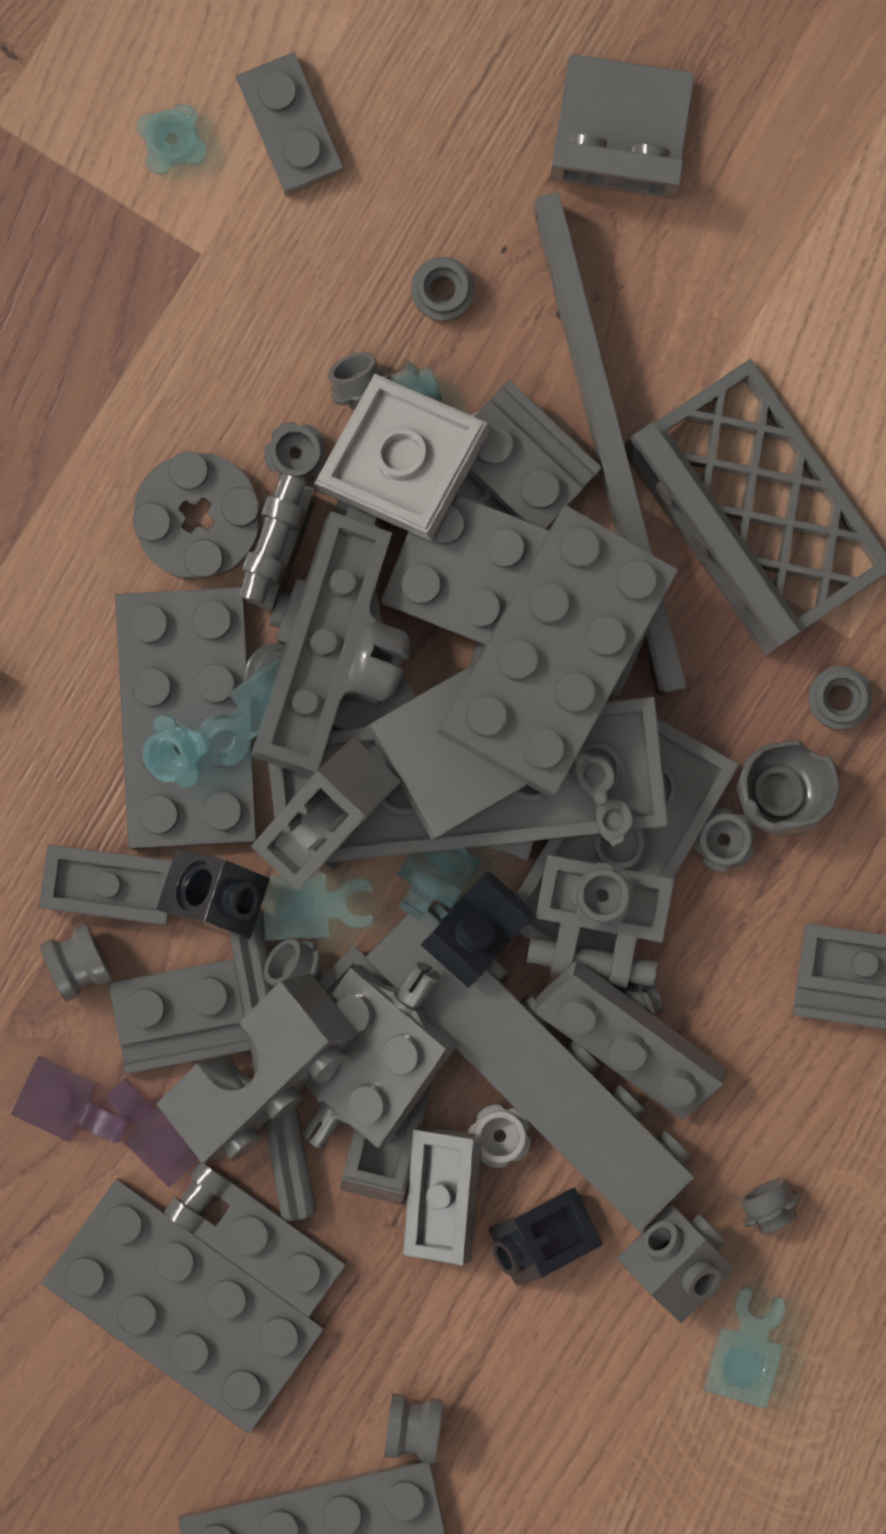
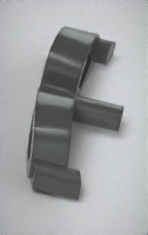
(596, 779)

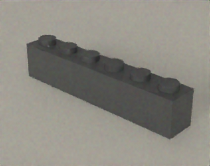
(543, 1078)

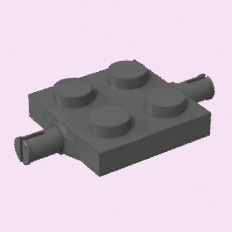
(385, 1062)

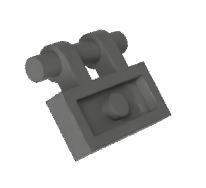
(278, 544)
(644, 921)

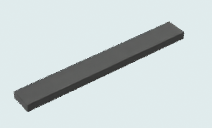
(603, 421)

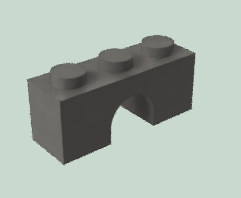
(295, 1038)

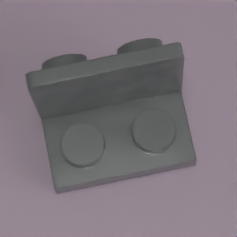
(622, 126)

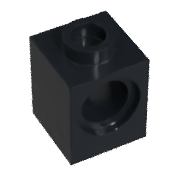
(213, 893)

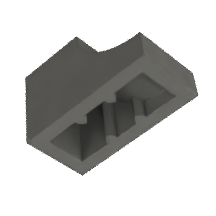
(325, 813)

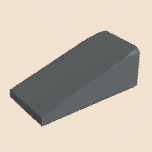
(383, 1170)

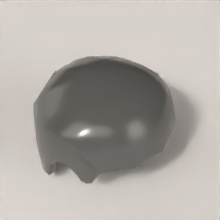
(788, 788)

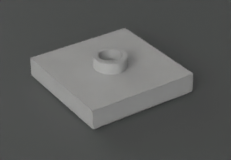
(402, 457)

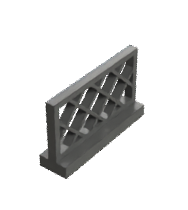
(714, 538)

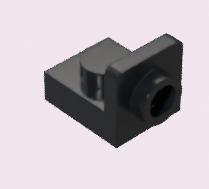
(477, 928)
(544, 1238)

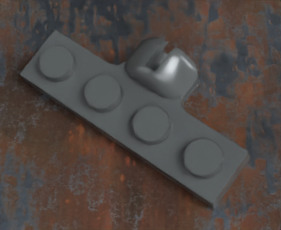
(331, 648)

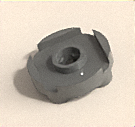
(191, 479)

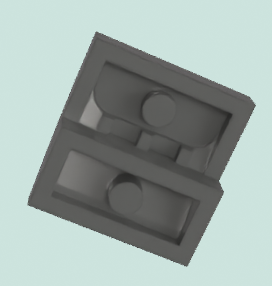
(436, 774)

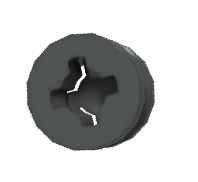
(76, 962)
(413, 1428)

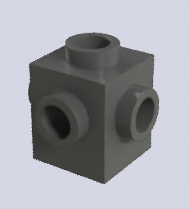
(678, 1261)

